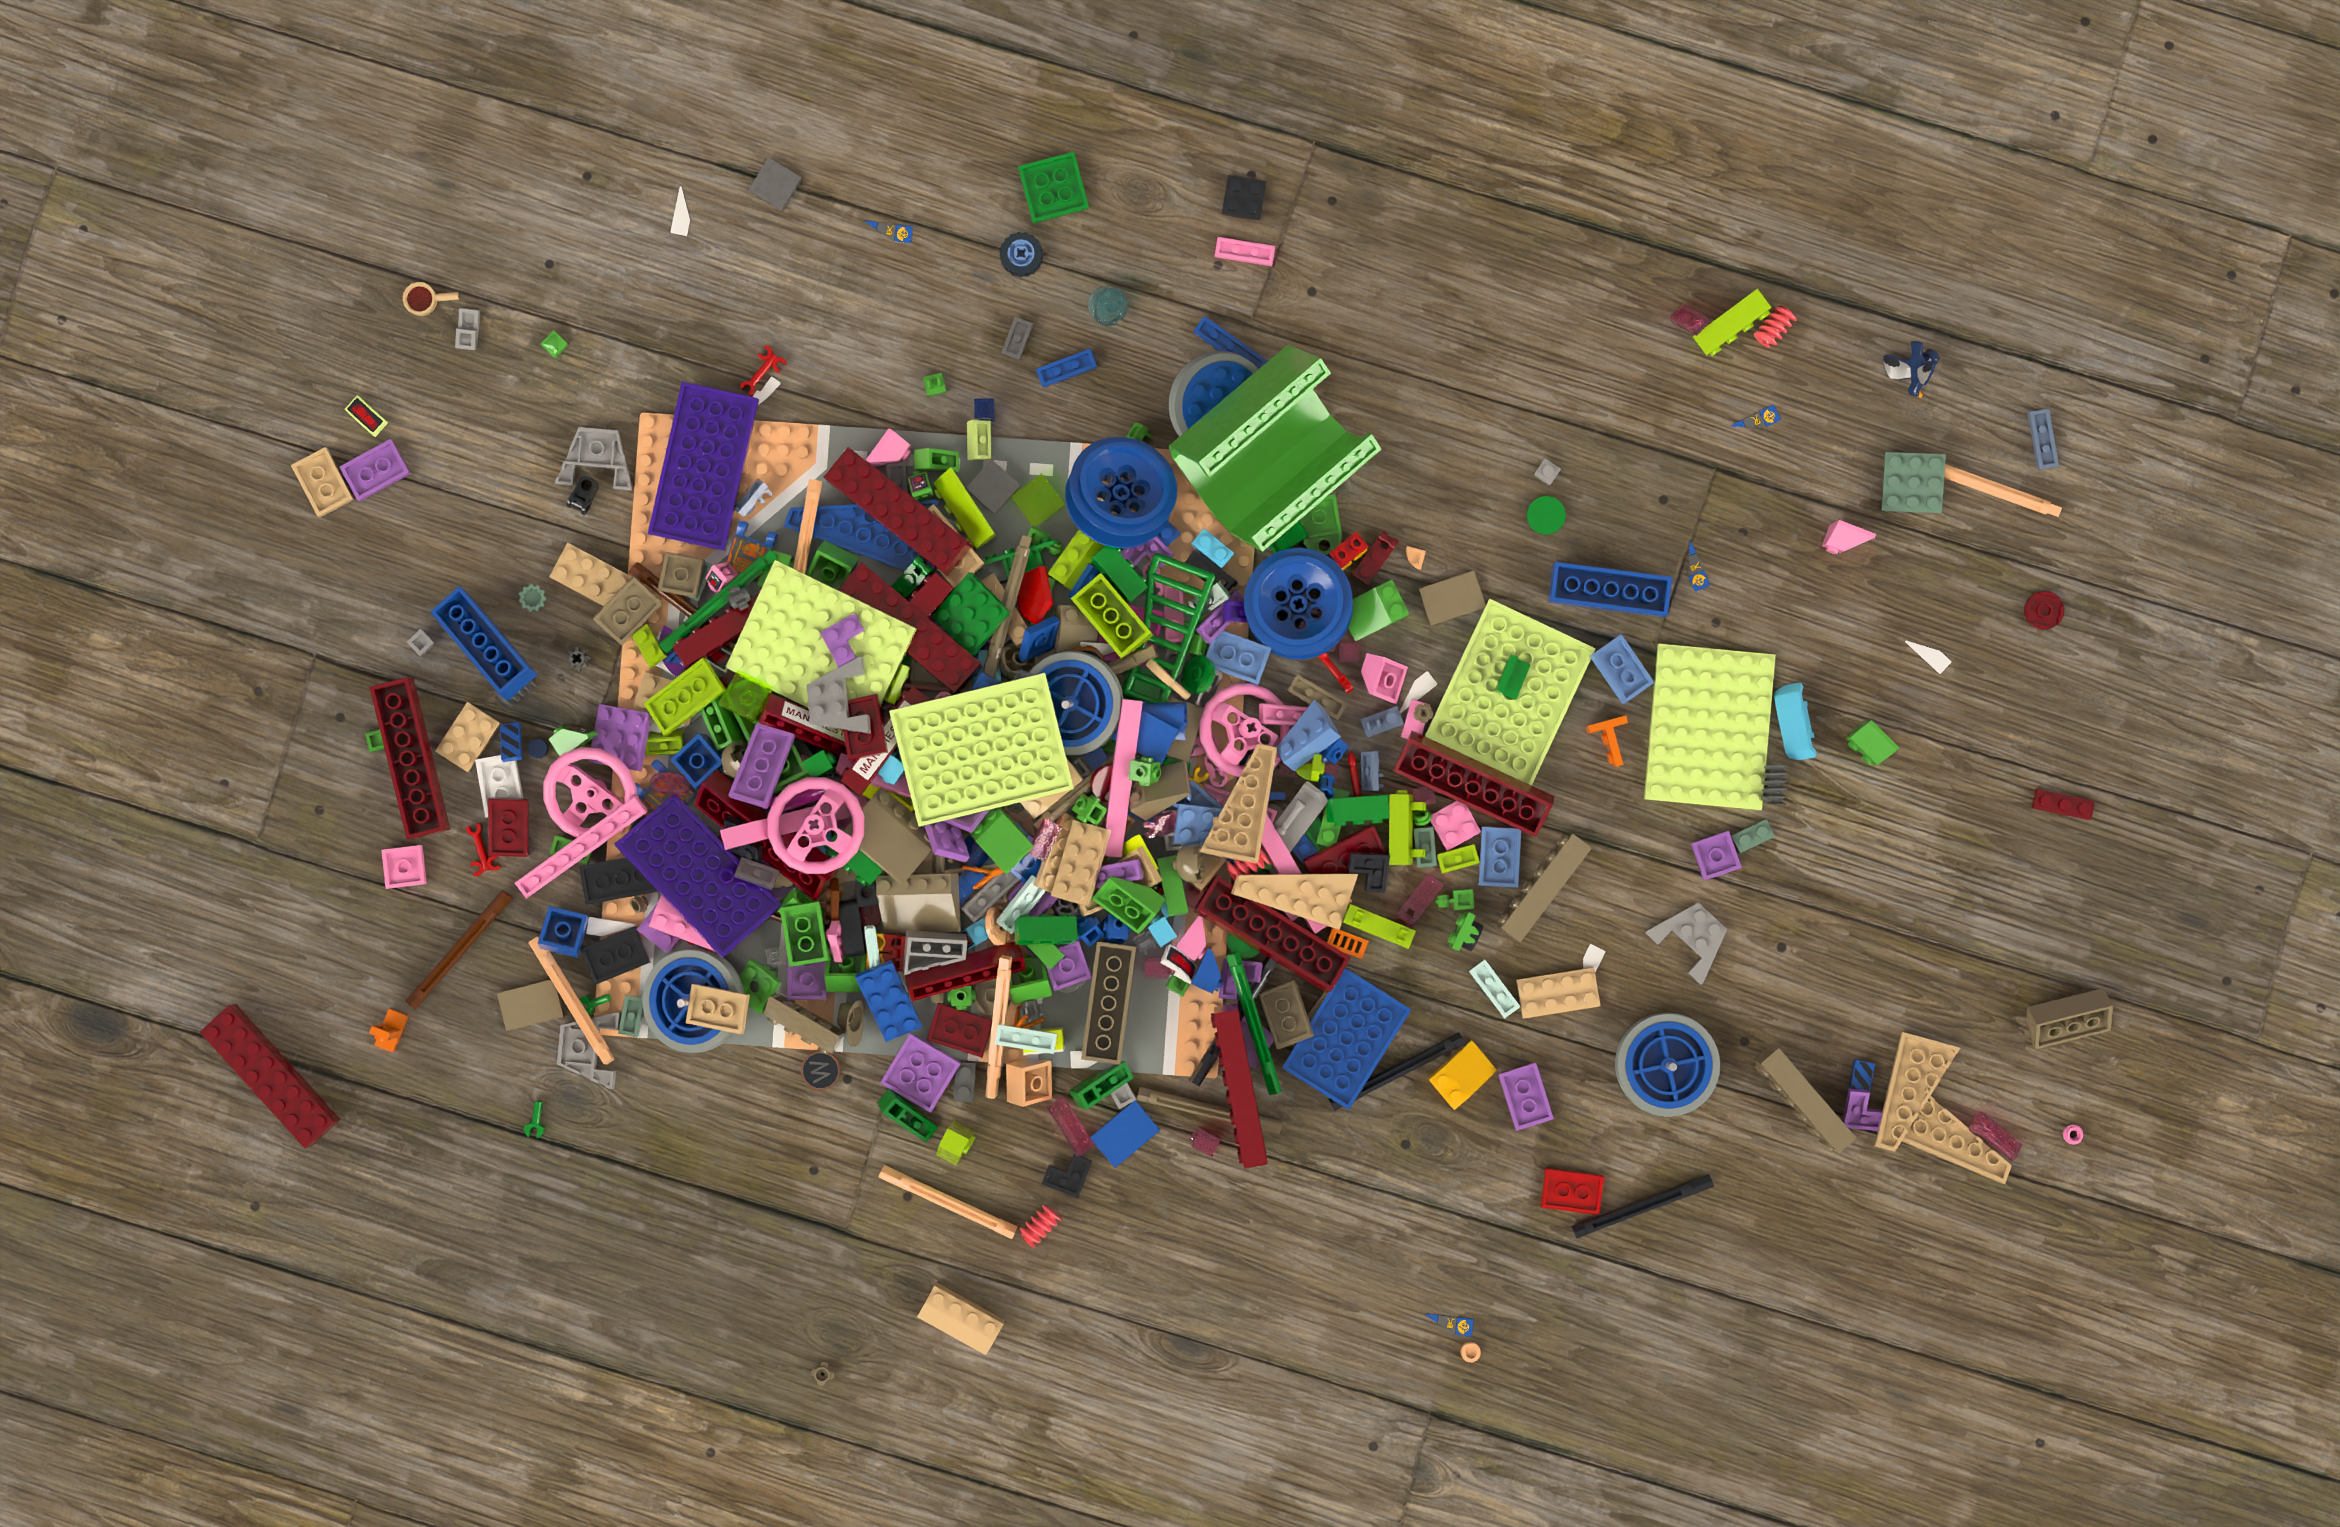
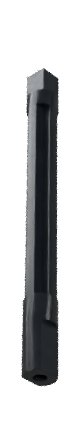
(1211, 1054)
(1408, 1065)
(1642, 1206)

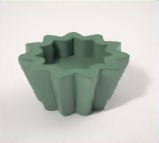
(532, 598)

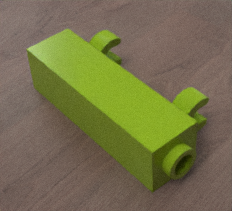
(1401, 828)
(1378, 926)

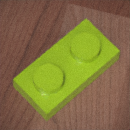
(648, 645)
(895, 689)
(1457, 858)

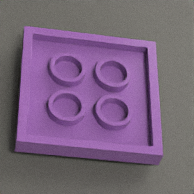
(622, 734)
(920, 1072)

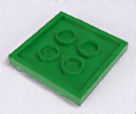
(1053, 187)
(971, 613)

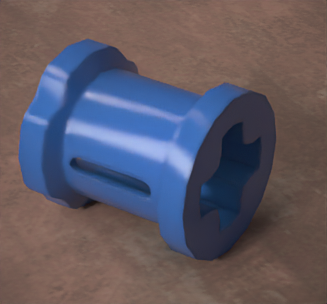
(1326, 786)

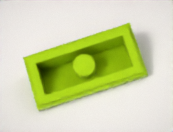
(663, 745)

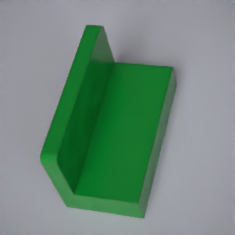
(1512, 677)

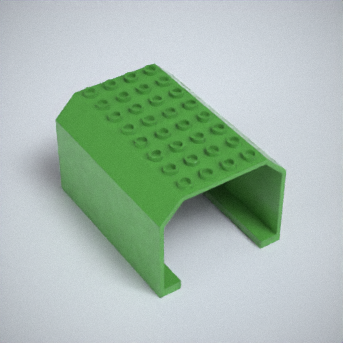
(1270, 450)

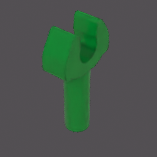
(592, 1003)
(535, 1121)

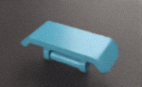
(1794, 722)

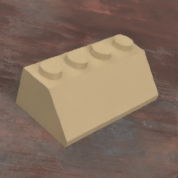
(961, 1318)

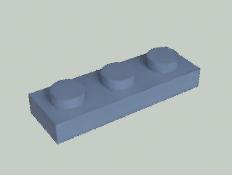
(2043, 439)

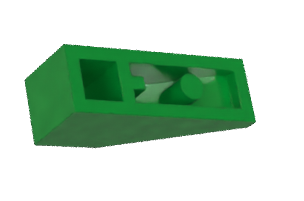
(1100, 1085)
(906, 1115)

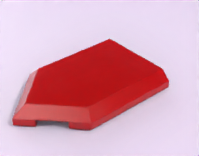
(1035, 595)

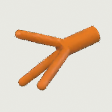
(991, 873)
(1016, 1024)

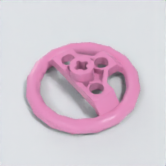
(1218, 711)
(563, 771)
(845, 845)

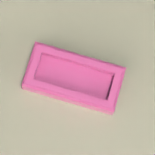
(1410, 722)

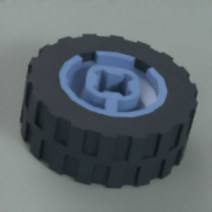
(1021, 254)

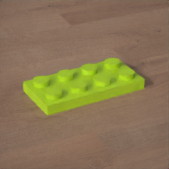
(684, 696)

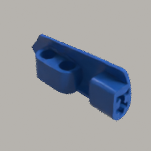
(1172, 713)

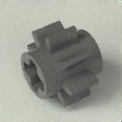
(739, 598)
(573, 660)
(1032, 1010)

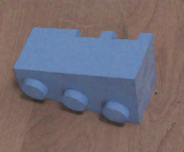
(1307, 737)

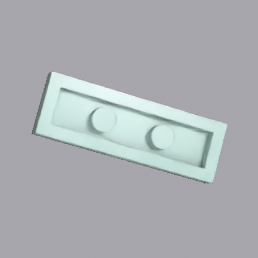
(1020, 904)
(1494, 988)
(1026, 1039)

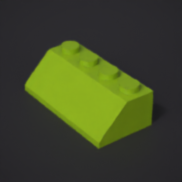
(965, 510)
(1074, 560)
(1112, 616)

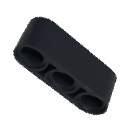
(852, 928)

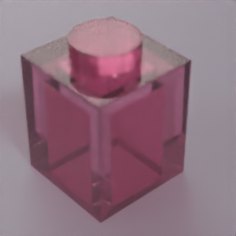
(1155, 969)
(1205, 1141)

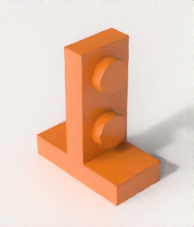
(1609, 738)
(390, 1031)

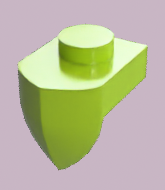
(1312, 770)

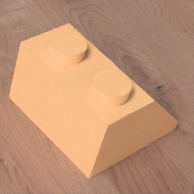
(1029, 1081)

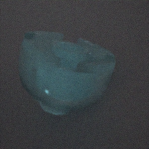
(1107, 305)

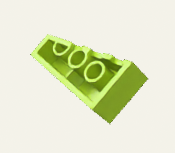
(1732, 322)
(955, 1142)

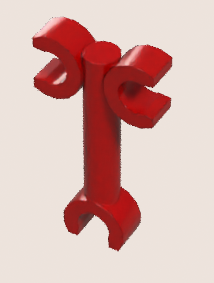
(770, 360)
(1341, 678)
(485, 863)

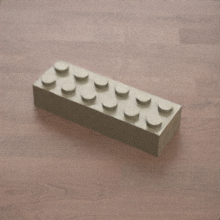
(1544, 886)
(1108, 1002)
(1804, 1099)

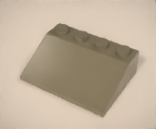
(892, 836)
(920, 904)
(804, 1023)

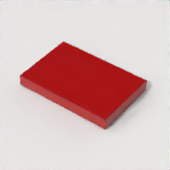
(1572, 1191)

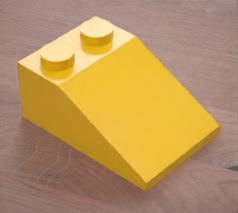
(1462, 1075)

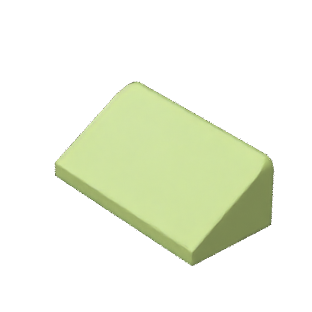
(979, 440)

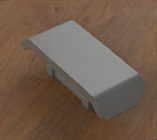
(1300, 814)

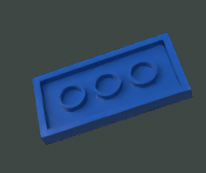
(888, 1000)

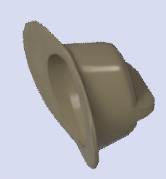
(851, 1021)

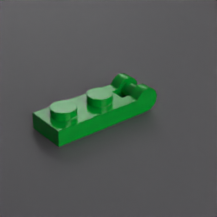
(912, 578)

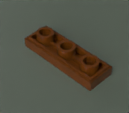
(832, 906)

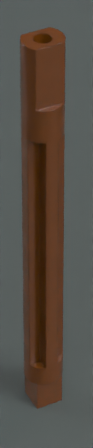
(677, 601)
(459, 949)

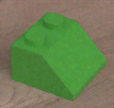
(832, 565)
(1871, 743)
(841, 975)
(1030, 983)

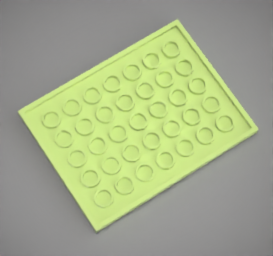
(785, 643)
(1709, 726)
(1496, 728)
(981, 749)

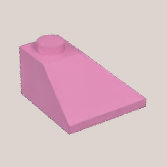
(889, 450)
(1844, 536)
(1383, 677)

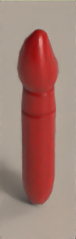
(1354, 774)

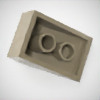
(1073, 628)
(1170, 788)

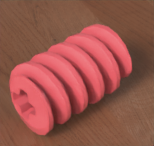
(1774, 325)
(1244, 867)
(1039, 1225)

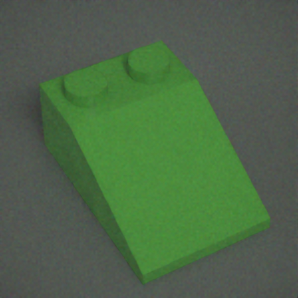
(1376, 610)
(1001, 839)
(1129, 902)
(805, 934)

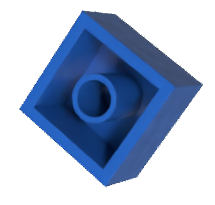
(698, 760)
(563, 931)

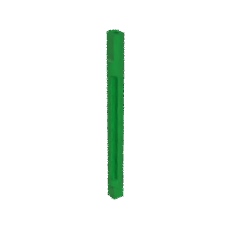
(717, 601)
(1253, 1022)

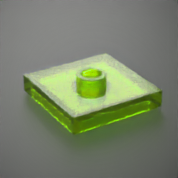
(1038, 500)
(745, 696)

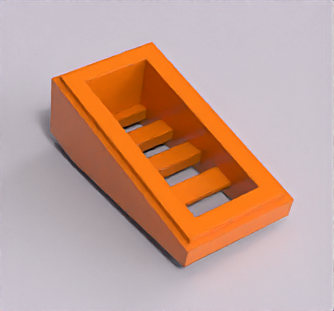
(1332, 935)

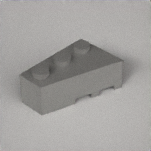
(931, 949)

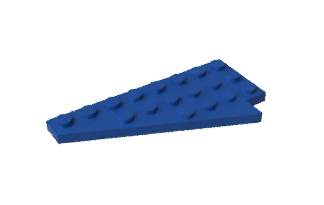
(859, 533)

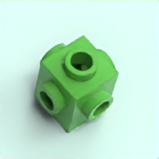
(1144, 770)
(1089, 809)
(970, 996)

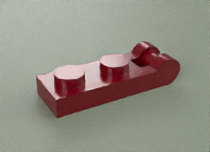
(1374, 559)

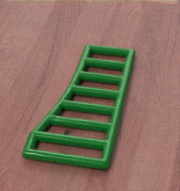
(1149, 617)

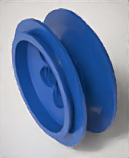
(1145, 472)
(1277, 576)

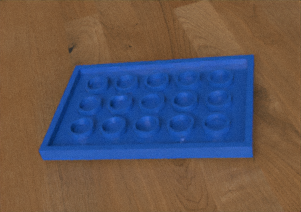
(1348, 1038)

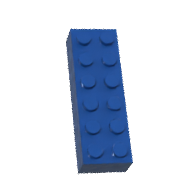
(1609, 589)
(483, 643)

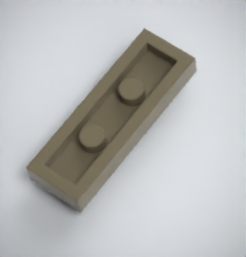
(1309, 692)

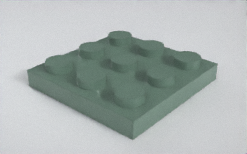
(1913, 482)

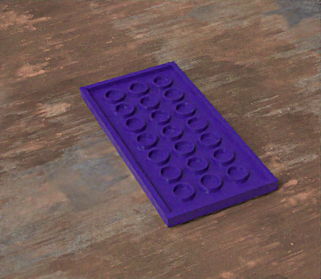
(703, 466)
(697, 875)

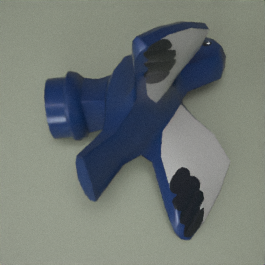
(1918, 368)

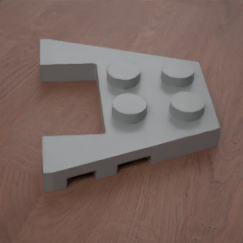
(596, 449)
(830, 702)
(1699, 931)
(579, 1056)

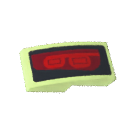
(366, 416)

